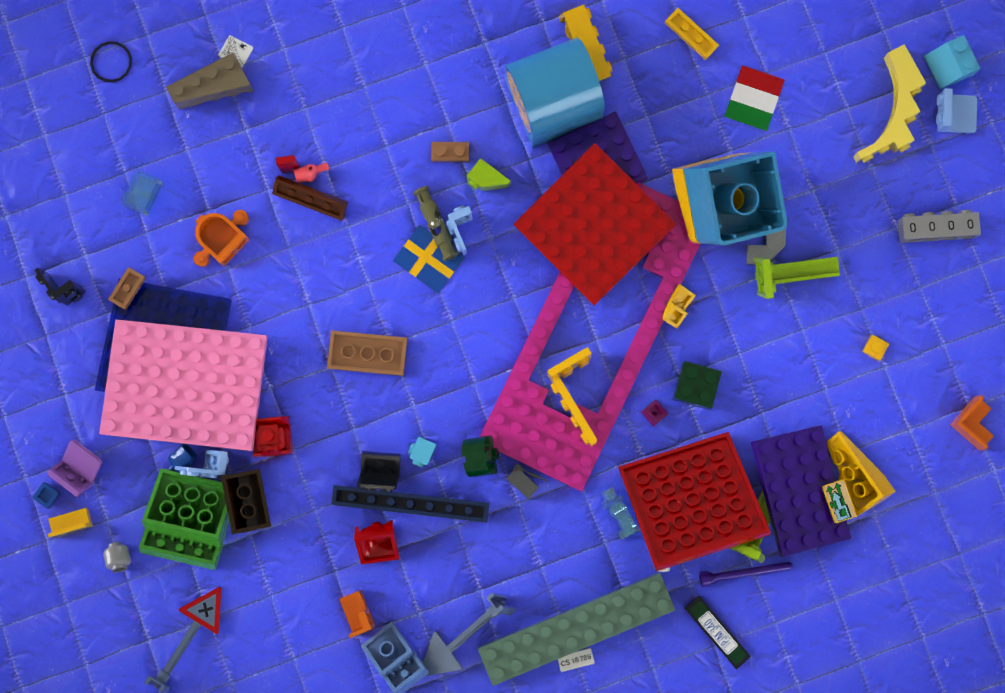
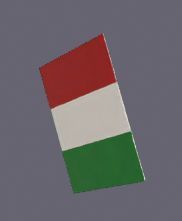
(754, 98)

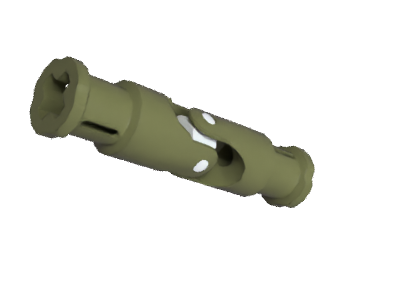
(432, 215)

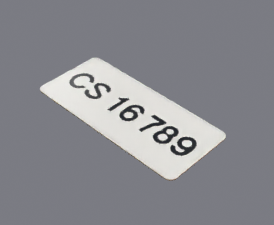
(576, 660)

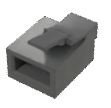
(522, 482)

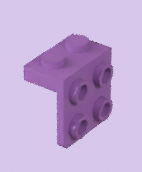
(76, 469)

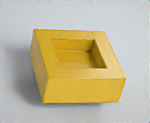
(875, 347)

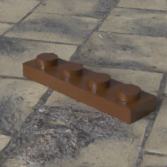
(309, 197)

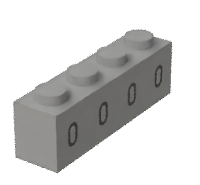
(939, 227)

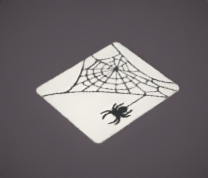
(237, 47)

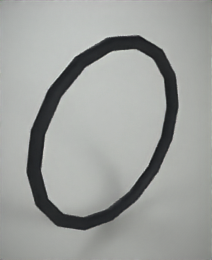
(117, 79)

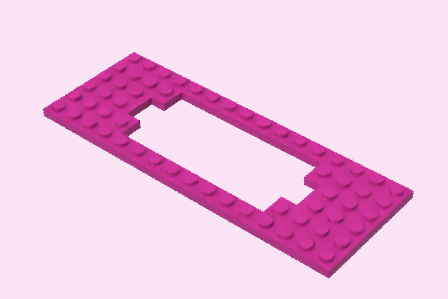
(548, 438)

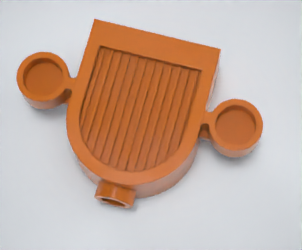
(219, 237)

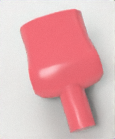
(309, 172)

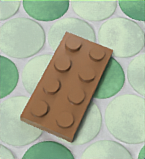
(367, 353)

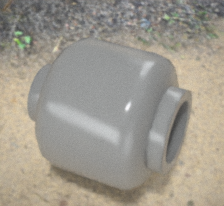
(117, 557)

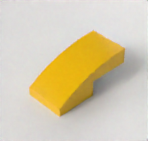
(676, 307)

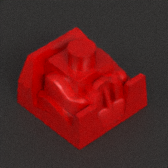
(272, 437)
(377, 543)

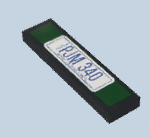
(717, 632)

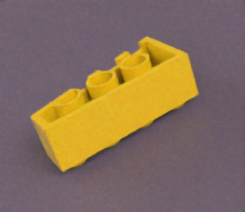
(580, 26)

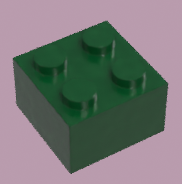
(696, 385)

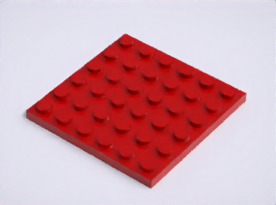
(594, 224)
(693, 501)

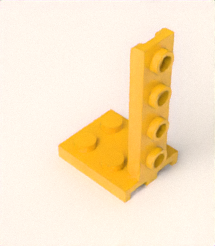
(565, 369)

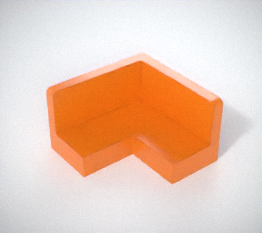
(969, 425)
(357, 613)

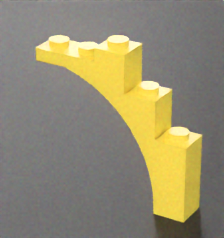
(906, 83)

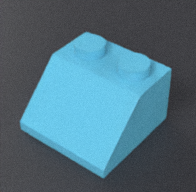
(952, 62)

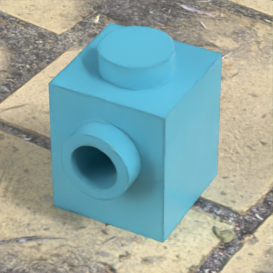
(422, 452)

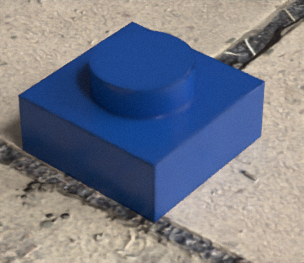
(46, 495)

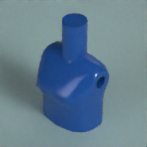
(181, 457)

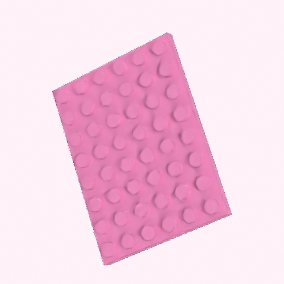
(183, 385)

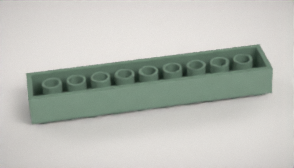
(576, 628)

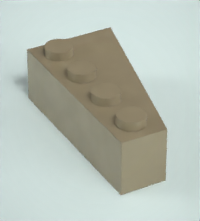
(210, 83)

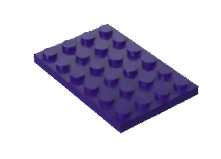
(792, 478)

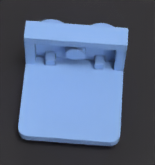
(956, 112)
(458, 217)
(214, 465)

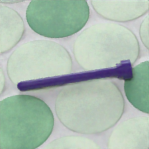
(707, 578)

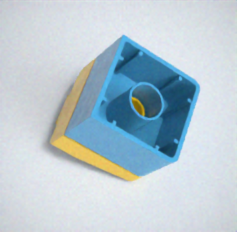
(731, 198)

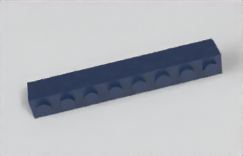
(410, 503)

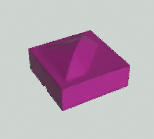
(654, 412)

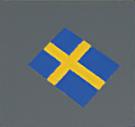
(425, 261)

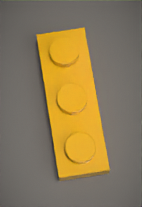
(691, 34)

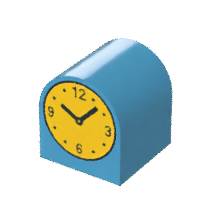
(555, 91)

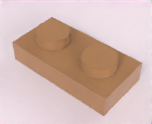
(449, 151)
(127, 288)

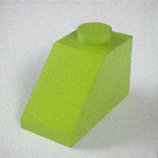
(486, 177)

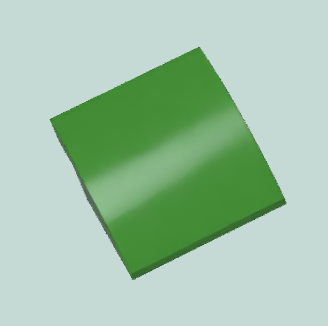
(185, 520)

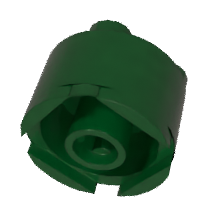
(480, 456)

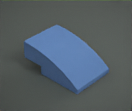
(395, 659)

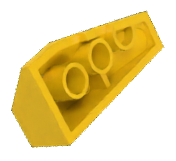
(863, 479)

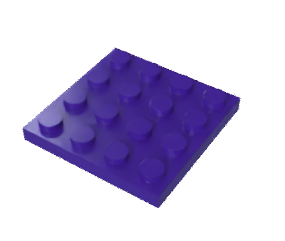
(609, 136)

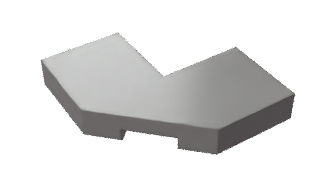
(774, 244)

